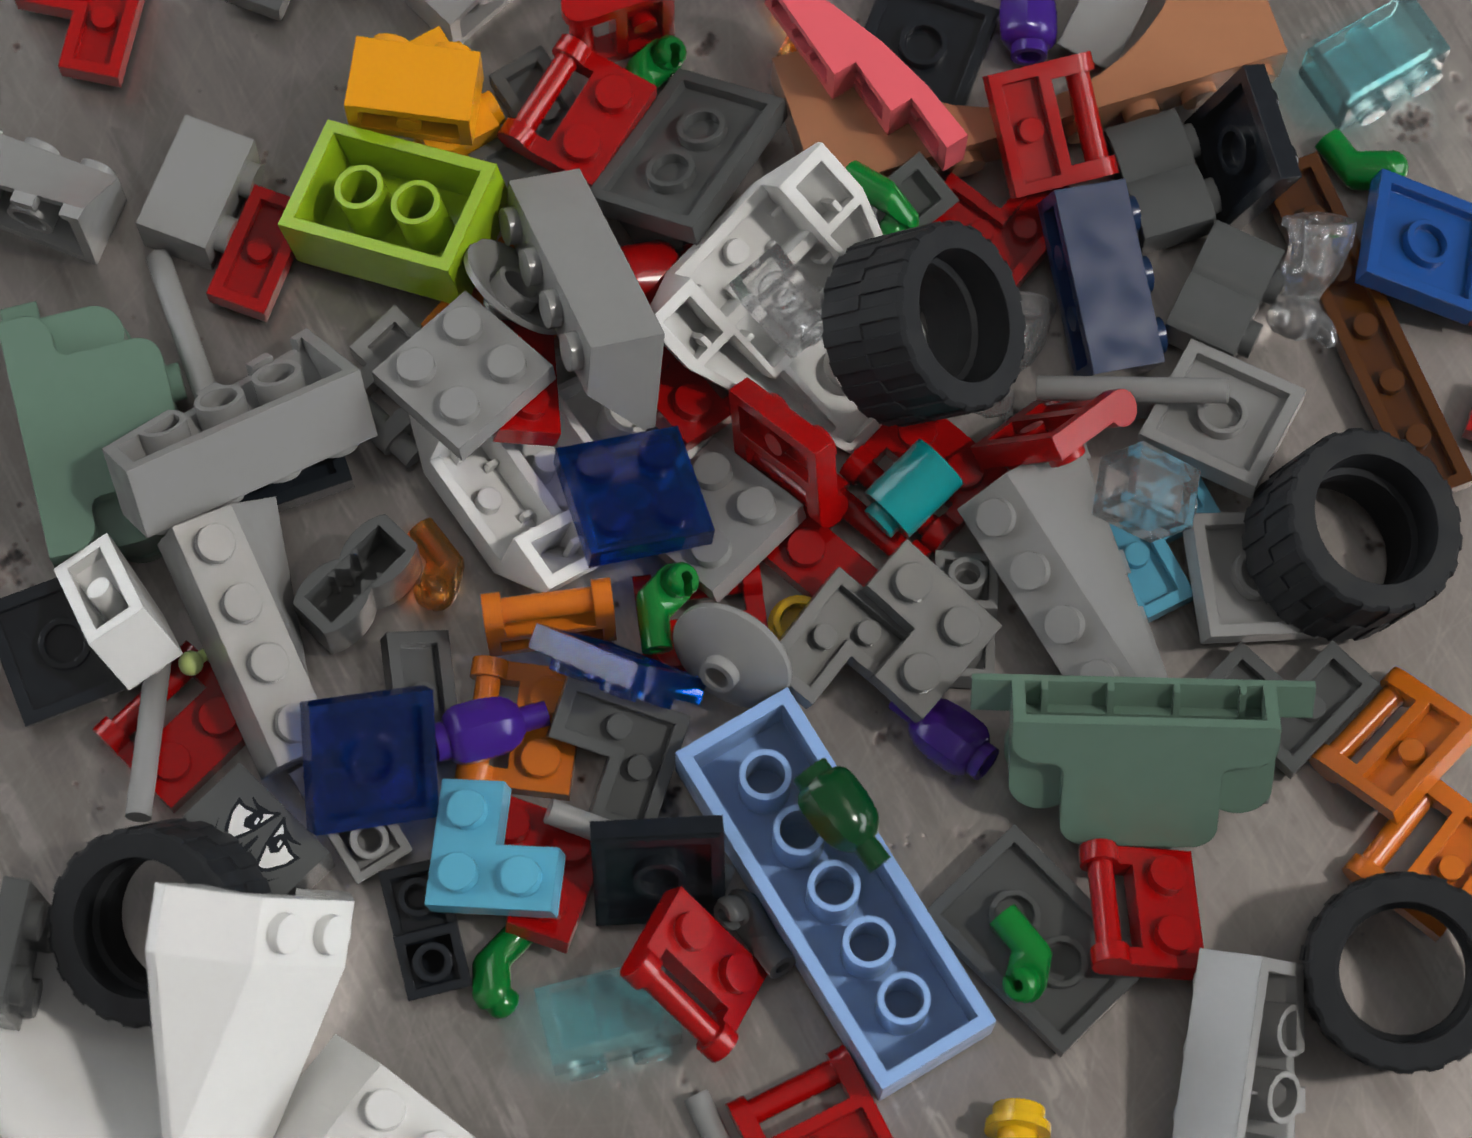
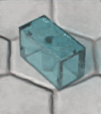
(1374, 63)
(601, 1022)

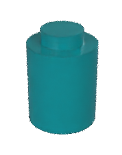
(911, 490)

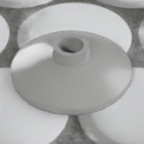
(498, 279)
(731, 653)

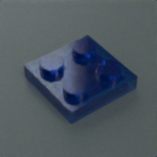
(633, 496)
(617, 668)
(369, 759)

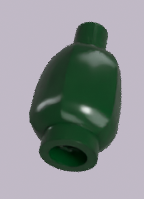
(841, 812)

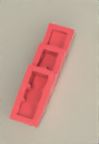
(850, 56)

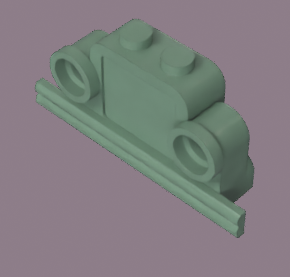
(74, 392)
(1141, 753)

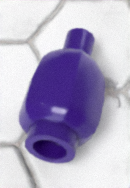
(1028, 29)
(486, 728)
(952, 739)

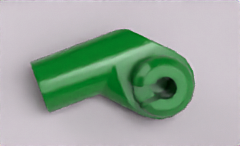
(658, 60)
(1355, 166)
(886, 197)
(660, 601)
(1028, 959)
(493, 976)

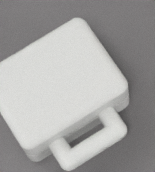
(76, 1071)

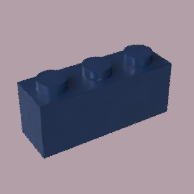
(1102, 280)

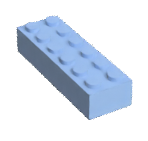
(853, 933)

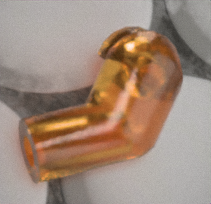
(442, 569)

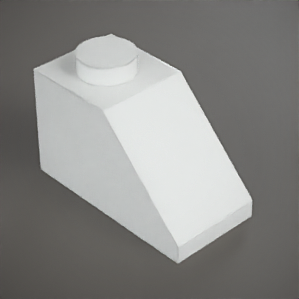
(117, 612)

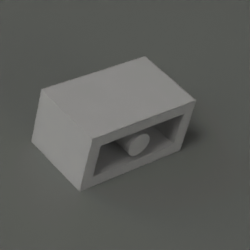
(200, 192)

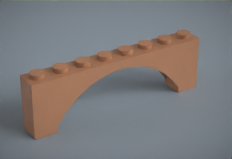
(1174, 64)

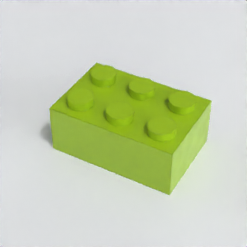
(392, 211)

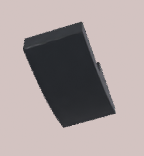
(424, 940)

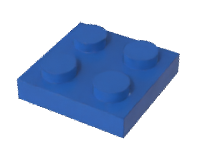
(1417, 246)

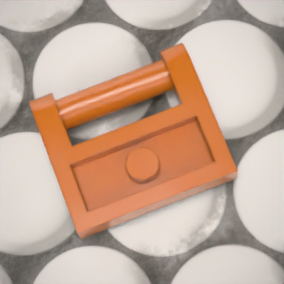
(512, 619)
(1410, 753)
(539, 763)
(1445, 856)

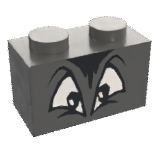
(277, 840)

